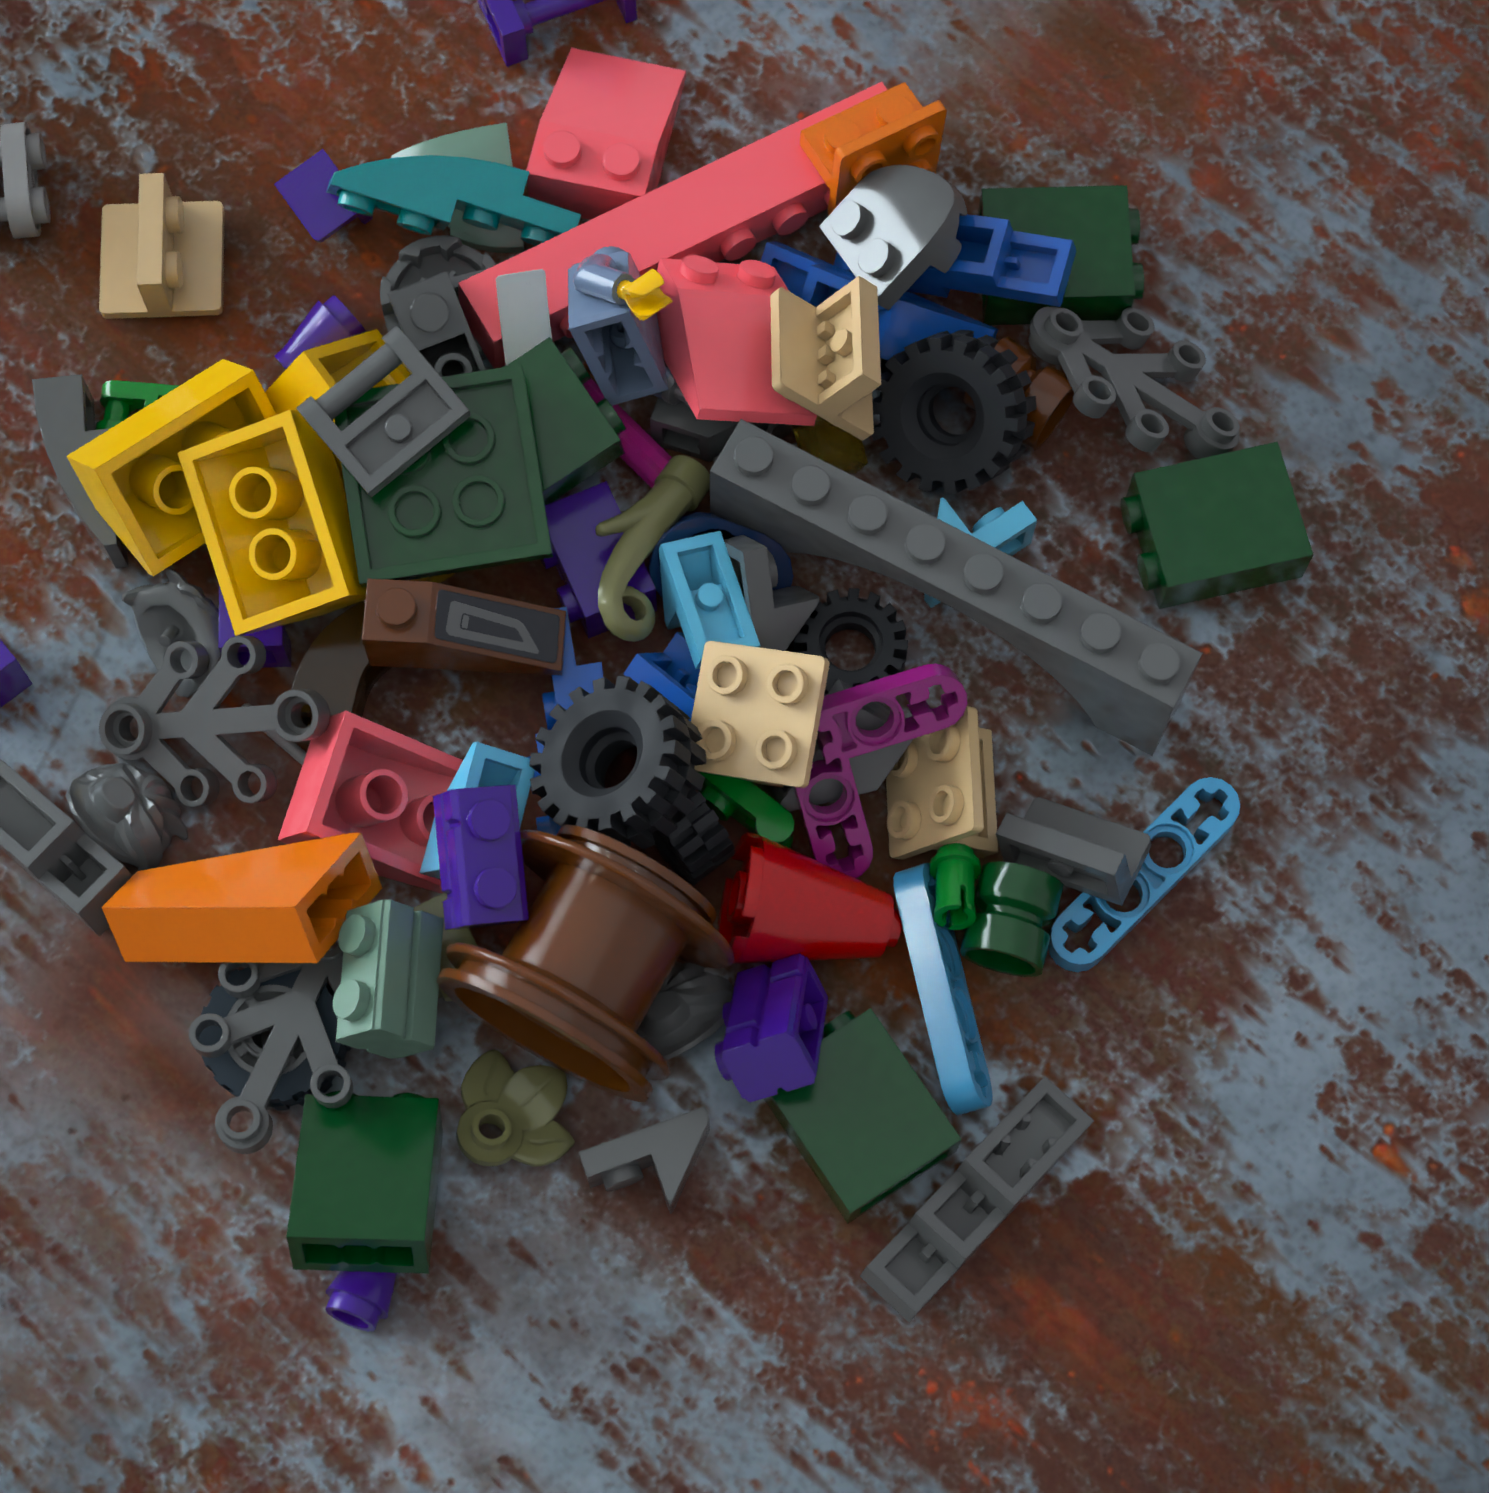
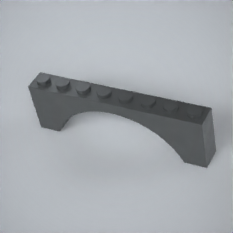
(1108, 661)

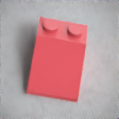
(603, 132)
(721, 340)
(374, 785)

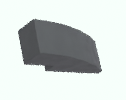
(66, 424)
(57, 851)

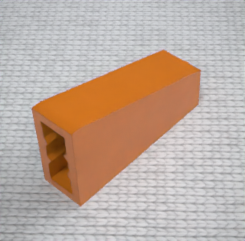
(245, 905)

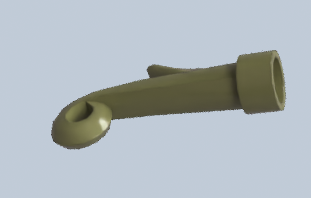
(676, 491)

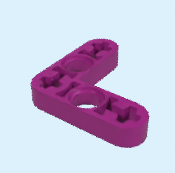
(842, 739)

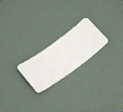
(522, 312)

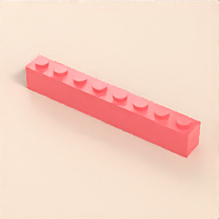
(705, 213)

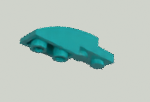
(431, 186)

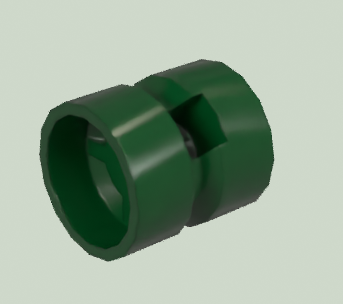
(1014, 908)

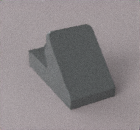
(774, 613)
(666, 1146)

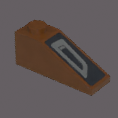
(459, 629)

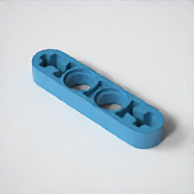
(1152, 880)
(943, 994)

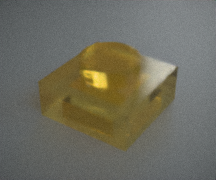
(831, 445)

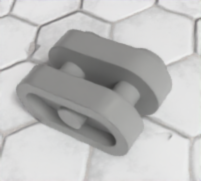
(23, 202)

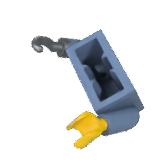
(618, 326)

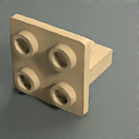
(161, 255)
(829, 354)
(759, 712)
(944, 792)

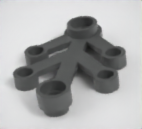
(1065, 340)
(203, 722)
(290, 1018)

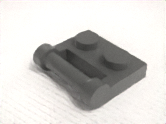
(398, 425)

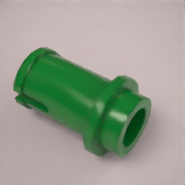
(955, 872)

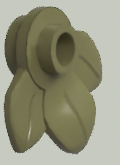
(520, 1106)

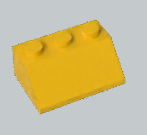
(136, 467)
(274, 522)

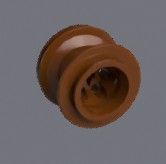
(589, 959)

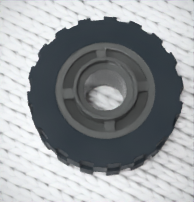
(237, 1063)

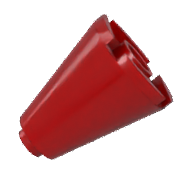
(799, 905)

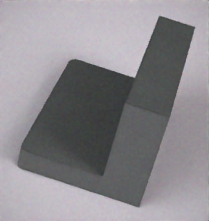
(1075, 848)

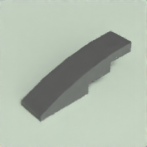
(976, 1199)

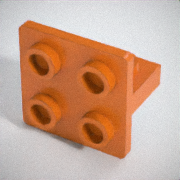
(874, 135)

